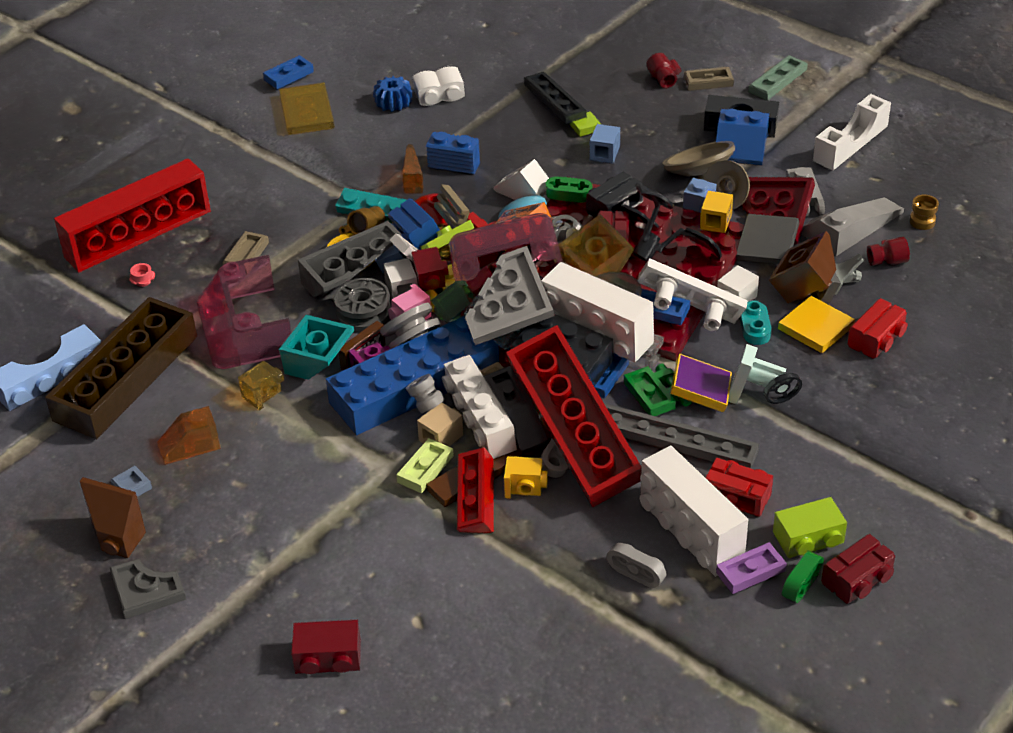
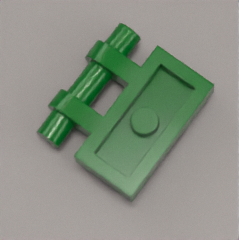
(650, 389)

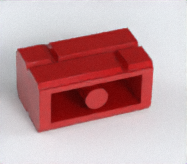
(877, 328)
(741, 485)

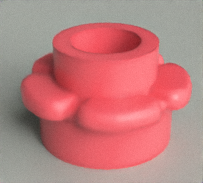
(141, 274)

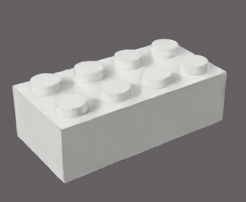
(602, 309)
(692, 509)

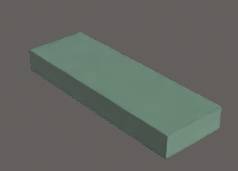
(777, 77)

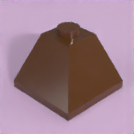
(114, 516)

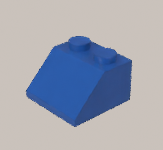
(748, 133)

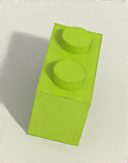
(809, 527)

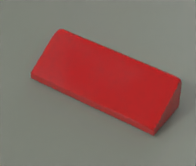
(475, 492)

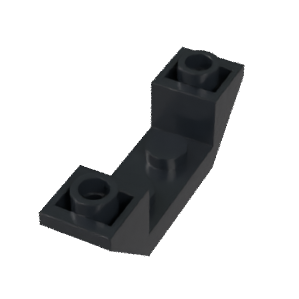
(519, 409)

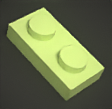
(425, 465)

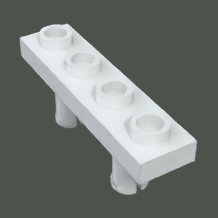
(704, 296)

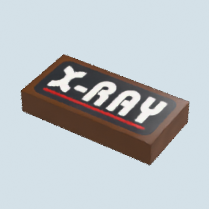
(363, 339)

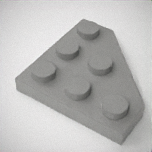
(509, 298)

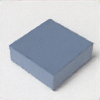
(132, 480)

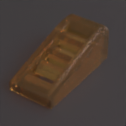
(412, 172)

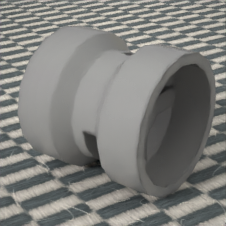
(425, 393)

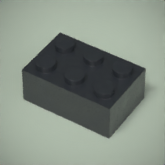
(589, 346)

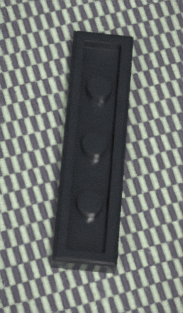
(555, 97)

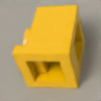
(524, 476)

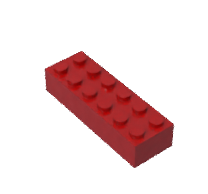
(132, 215)
(575, 416)

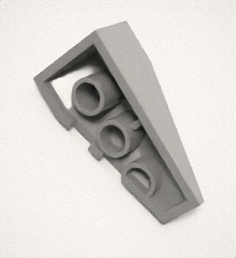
(852, 223)

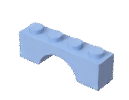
(25, 382)

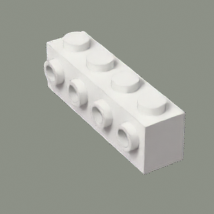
(479, 406)

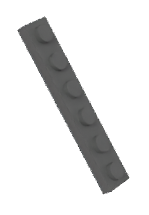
(683, 437)

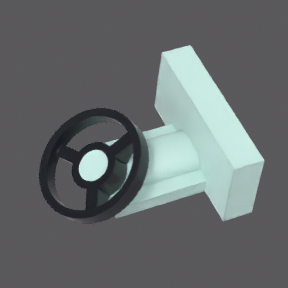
(765, 375)

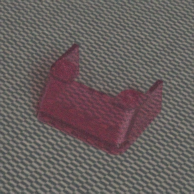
(530, 229)
(240, 337)

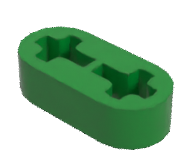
(568, 189)
(802, 576)

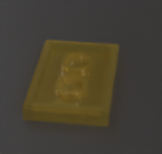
(306, 108)

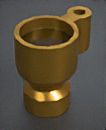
(363, 220)

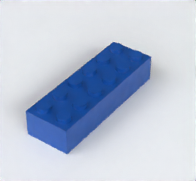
(377, 387)

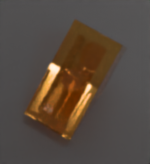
(189, 436)

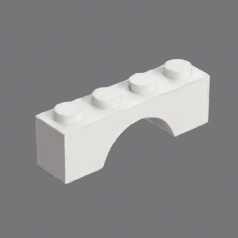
(868, 120)

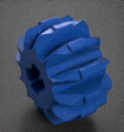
(392, 93)

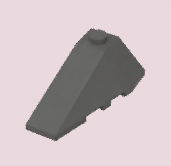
(344, 259)

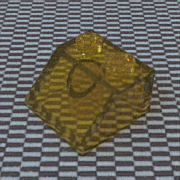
(596, 248)

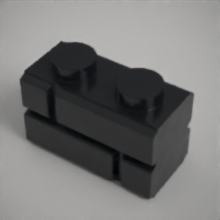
(612, 194)

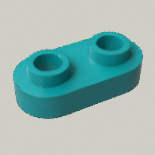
(755, 323)

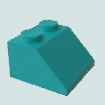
(313, 346)

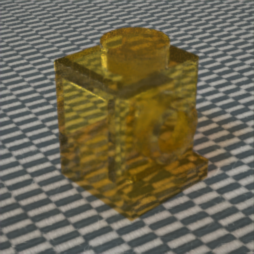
(260, 384)

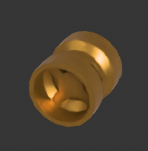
(923, 212)

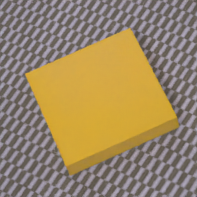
(816, 324)

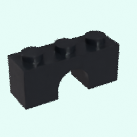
(716, 103)

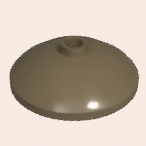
(699, 159)

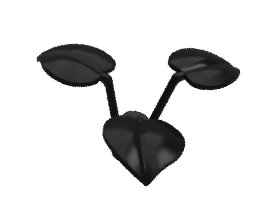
(649, 242)

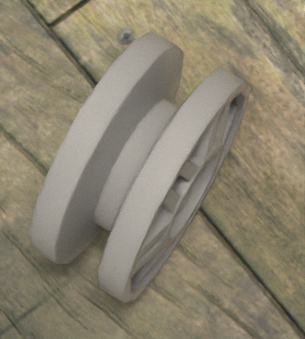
(410, 325)

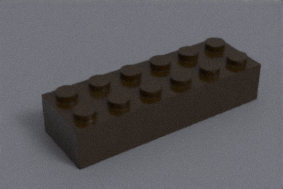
(121, 368)

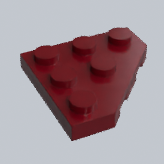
(780, 197)

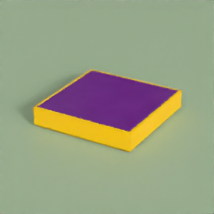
(701, 383)

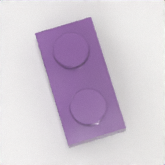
(751, 568)

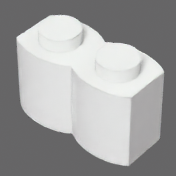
(437, 86)

